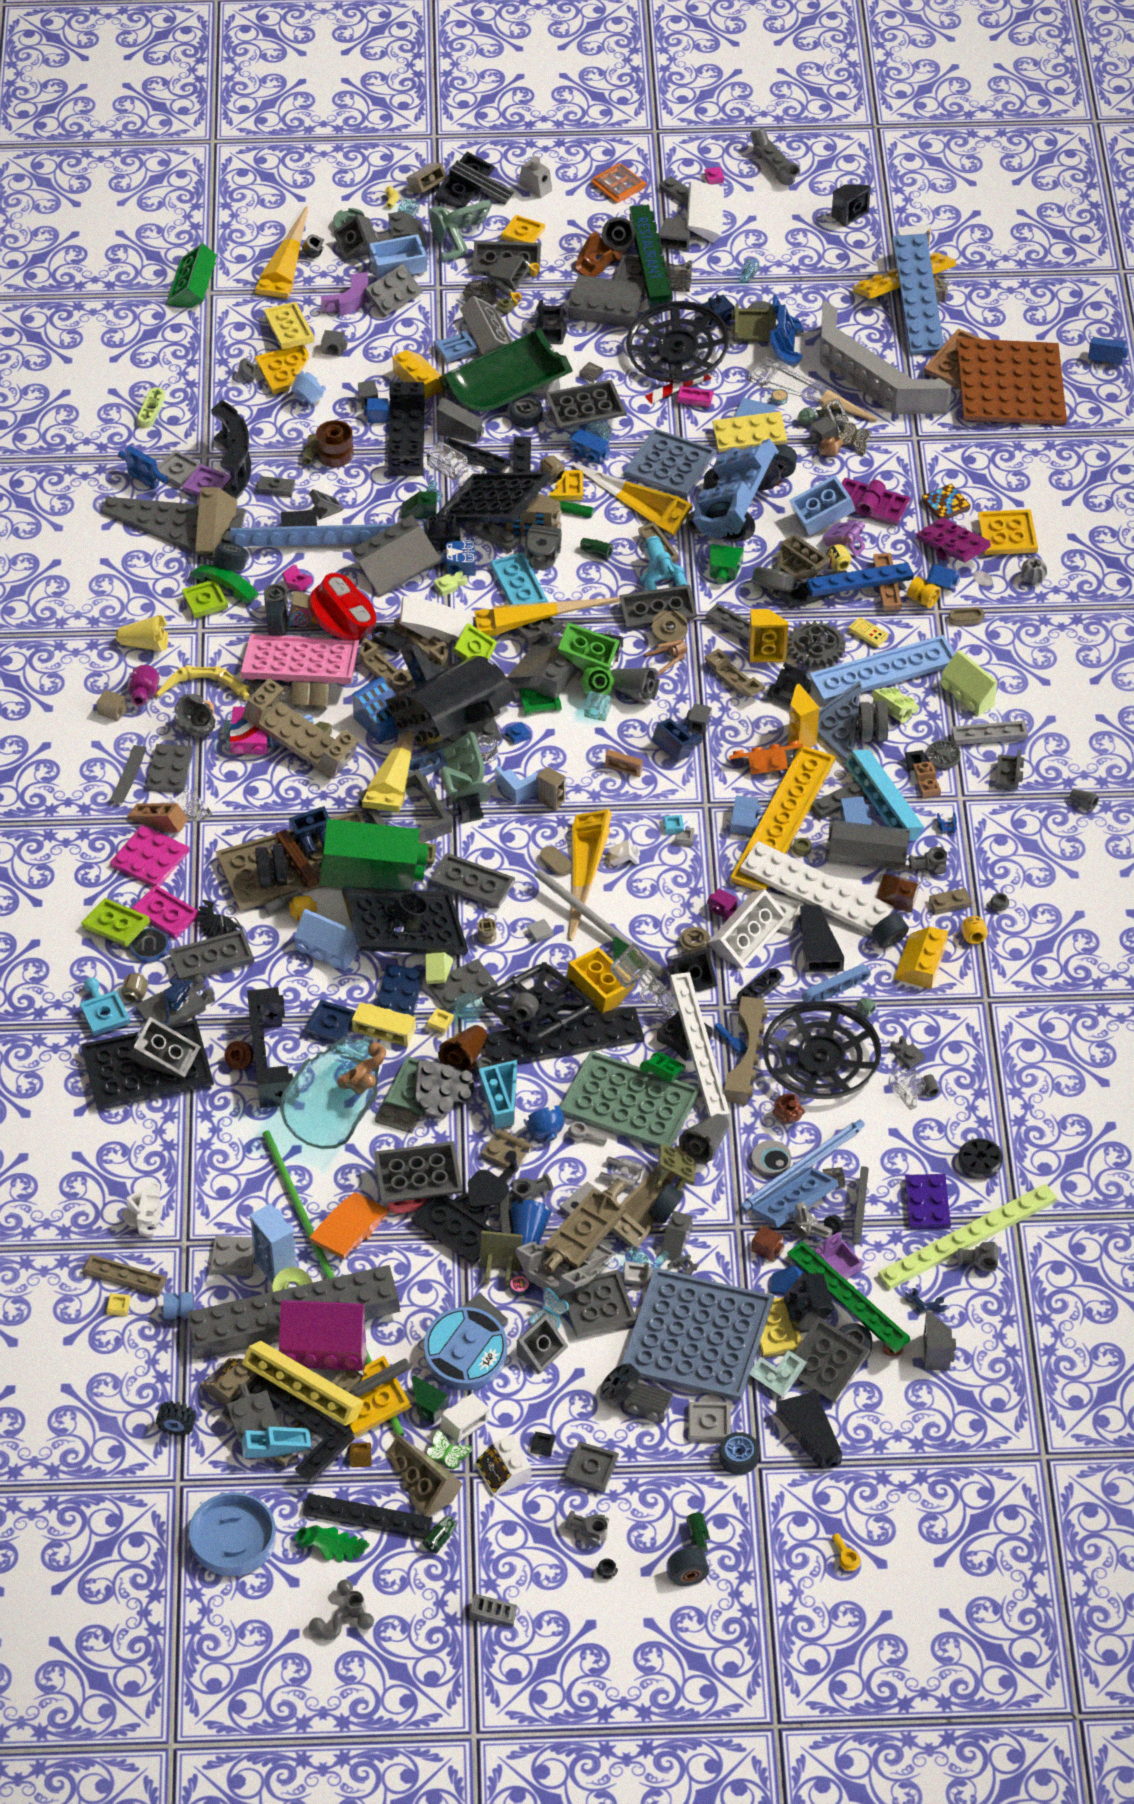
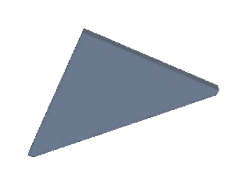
(839, 722)

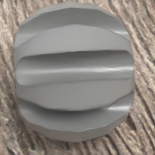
(1033, 570)

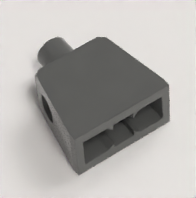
(675, 234)

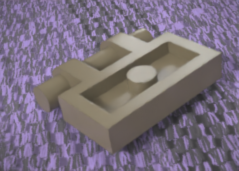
(496, 1150)

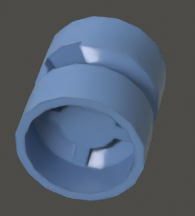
(177, 1305)

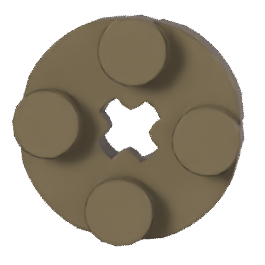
(669, 618)

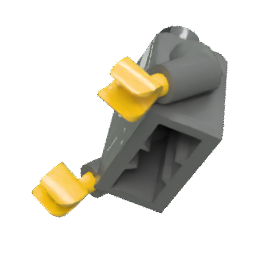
(509, 274)

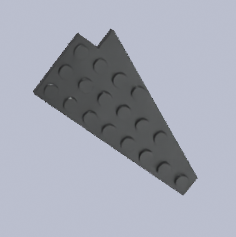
(166, 520)

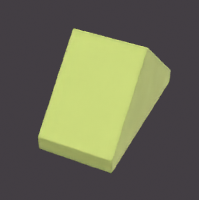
(437, 967)

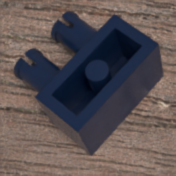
(675, 739)
(308, 826)

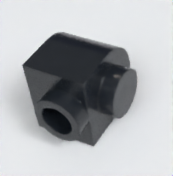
(313, 245)

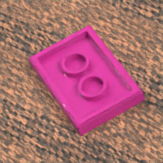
(166, 912)

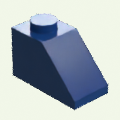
(943, 576)

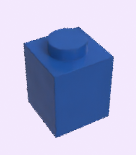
(377, 410)

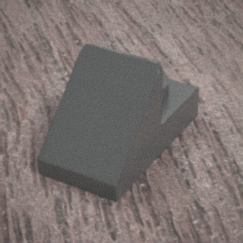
(324, 504)

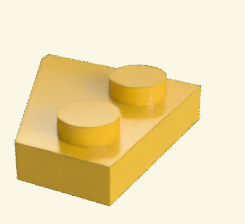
(569, 486)

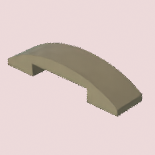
(731, 676)

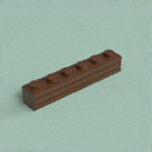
(297, 859)

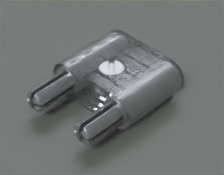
(626, 1170)

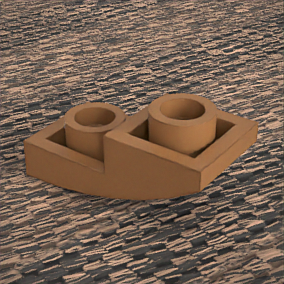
(926, 779)

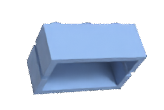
(392, 253)

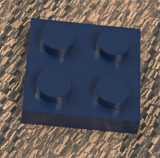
(330, 1021)

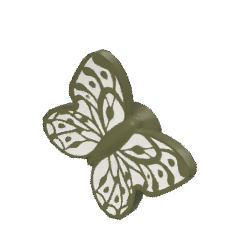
(855, 437)

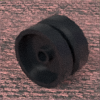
(273, 865)

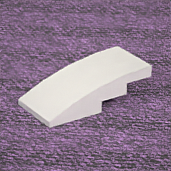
(432, 619)

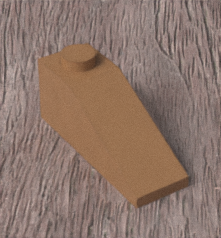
(160, 816)

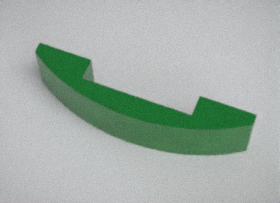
(242, 589)

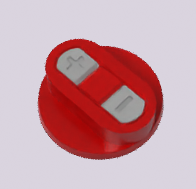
(342, 608)

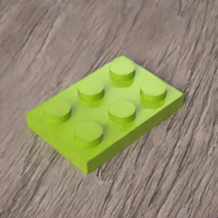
(115, 922)

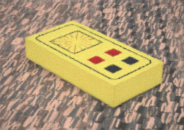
(868, 632)

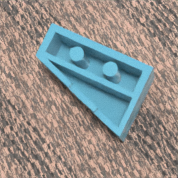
(499, 1091)

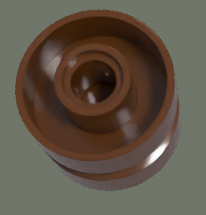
(334, 443)

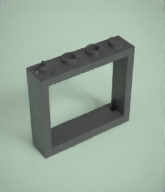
(429, 831)

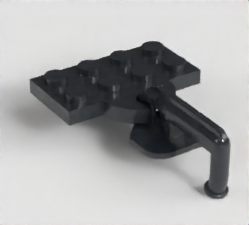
(462, 1220)

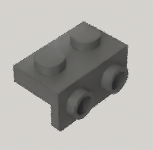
(1008, 771)

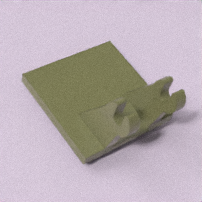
(676, 1163)
(499, 1252)

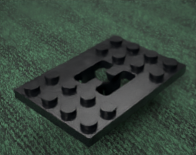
(374, 924)

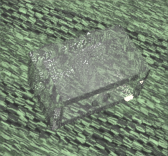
(446, 460)

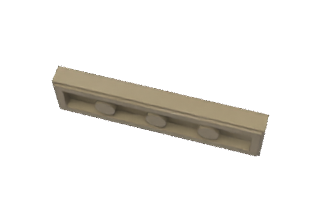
(125, 1275)

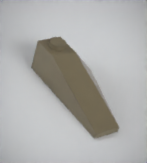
(214, 516)

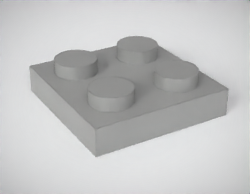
(232, 1256)

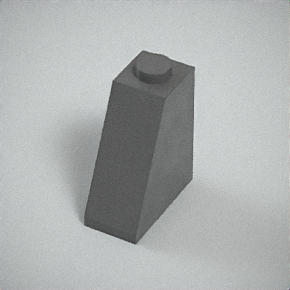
(457, 422)

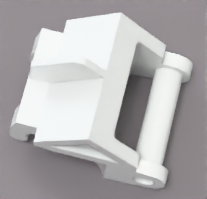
(144, 1209)

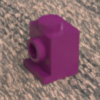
(723, 903)

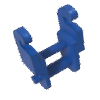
(941, 824)

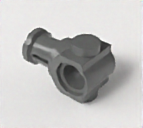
(933, 861)
(530, 1188)
(983, 1256)
(587, 1527)

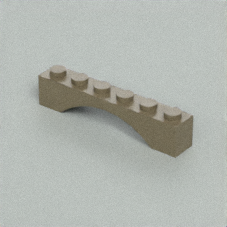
(738, 1081)

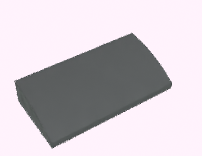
(489, 252)
(643, 606)

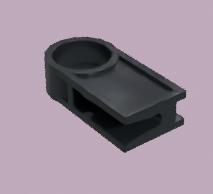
(392, 640)

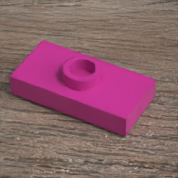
(695, 396)

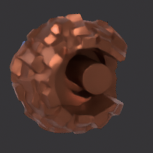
(788, 1109)

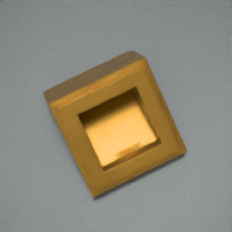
(360, 1455)

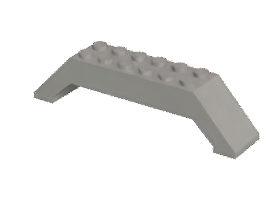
(875, 375)

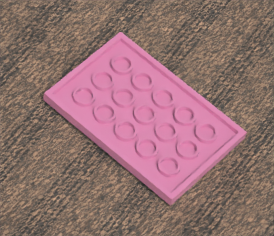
(300, 659)

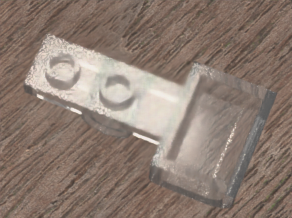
(634, 967)

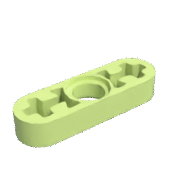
(152, 413)

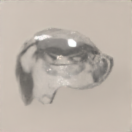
(488, 748)

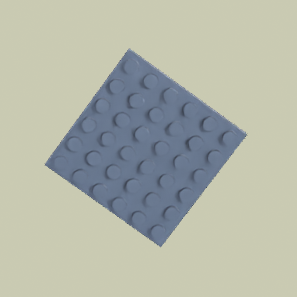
(698, 1333)

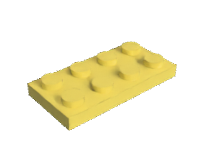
(289, 325)
(749, 431)

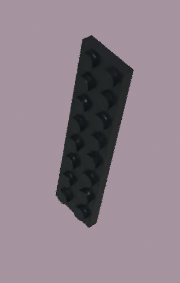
(580, 1036)

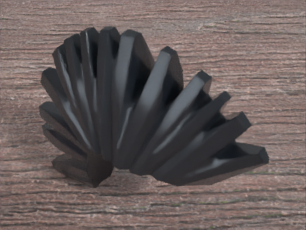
(213, 922)

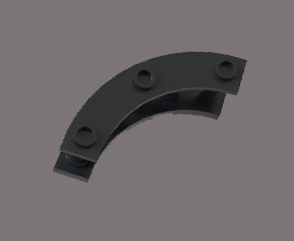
(235, 439)

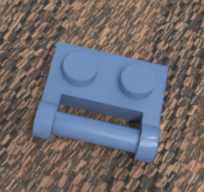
(455, 347)

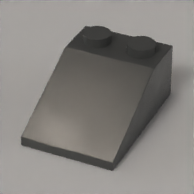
(163, 1049)

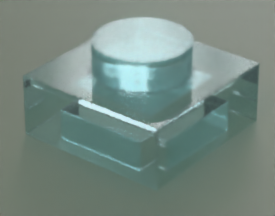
(409, 206)

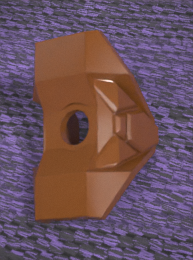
(595, 246)

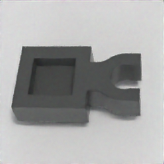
(907, 1054)

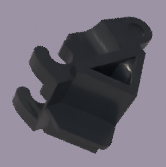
(788, 679)

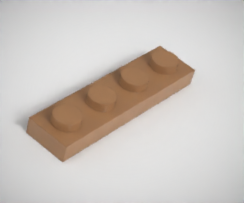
(889, 593)

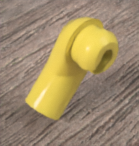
(392, 195)

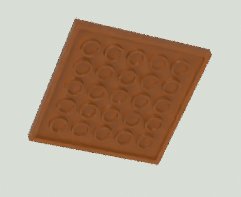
(1011, 381)

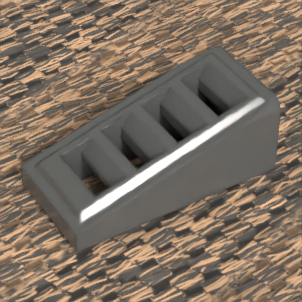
(488, 1602)

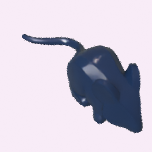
(174, 996)

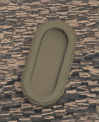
(966, 616)
(555, 860)

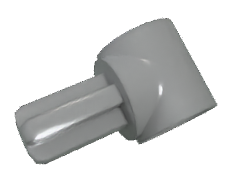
(807, 1224)

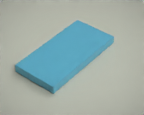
(517, 580)

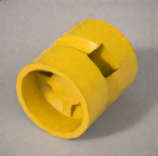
(923, 592)

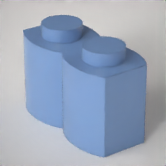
(744, 815)

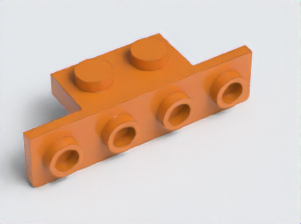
(767, 760)

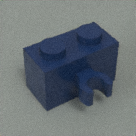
(721, 306)

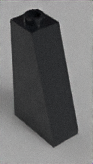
(819, 944)
(811, 1428)

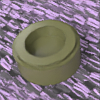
(802, 846)

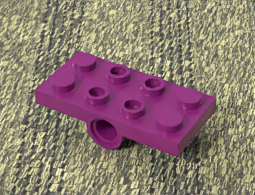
(876, 501)
(953, 540)

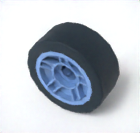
(746, 1446)

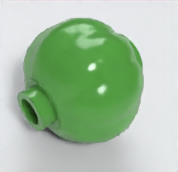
(603, 685)

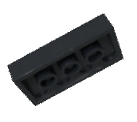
(458, 193)

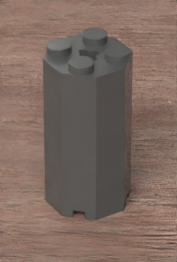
(867, 844)

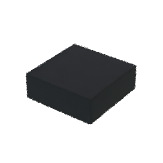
(543, 1444)

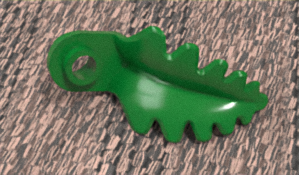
(331, 1543)

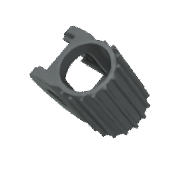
(543, 542)

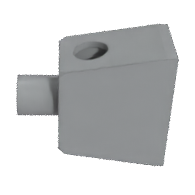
(536, 177)

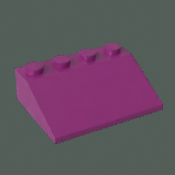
(323, 1334)

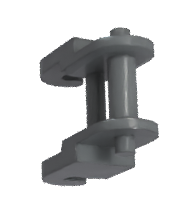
(681, 1261)

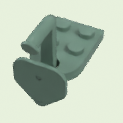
(452, 221)
(465, 769)

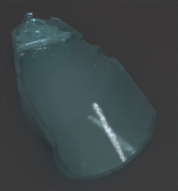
(314, 1104)

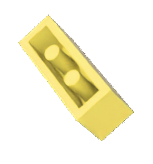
(384, 1024)

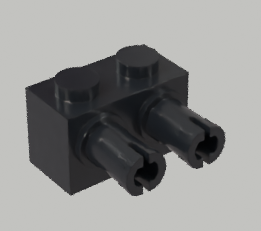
(442, 532)

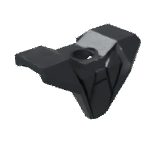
(555, 332)

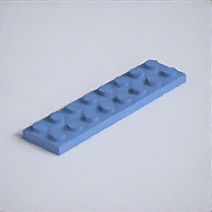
(918, 293)

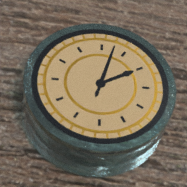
(779, 397)

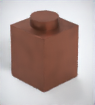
(768, 1243)

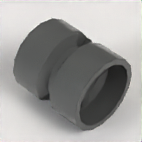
(275, 593)

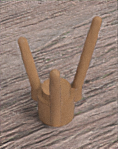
(675, 648)

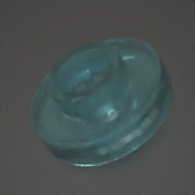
(468, 1006)

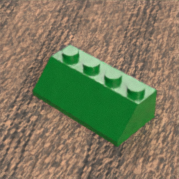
(192, 277)

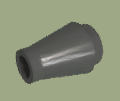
(1085, 798)

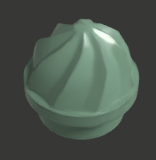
(807, 416)
(866, 1006)

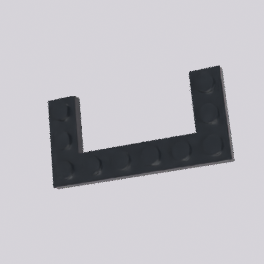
(333, 1435)

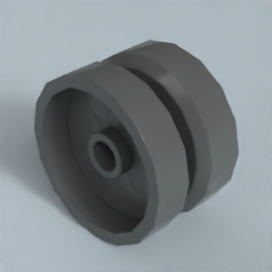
(873, 720)

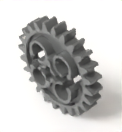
(813, 637)

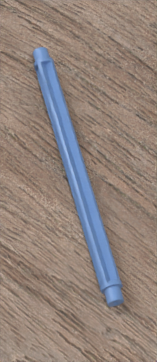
(803, 1164)

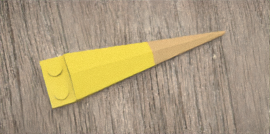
(389, 784)

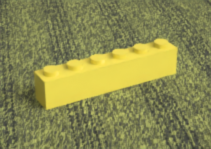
(302, 1383)

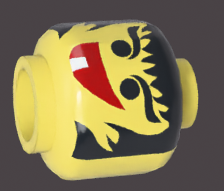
(839, 557)

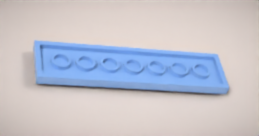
(883, 668)

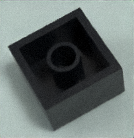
(807, 1301)

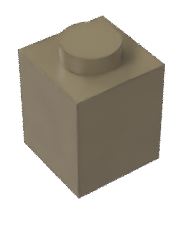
(111, 705)

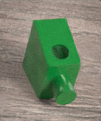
(725, 562)

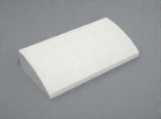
(705, 210)

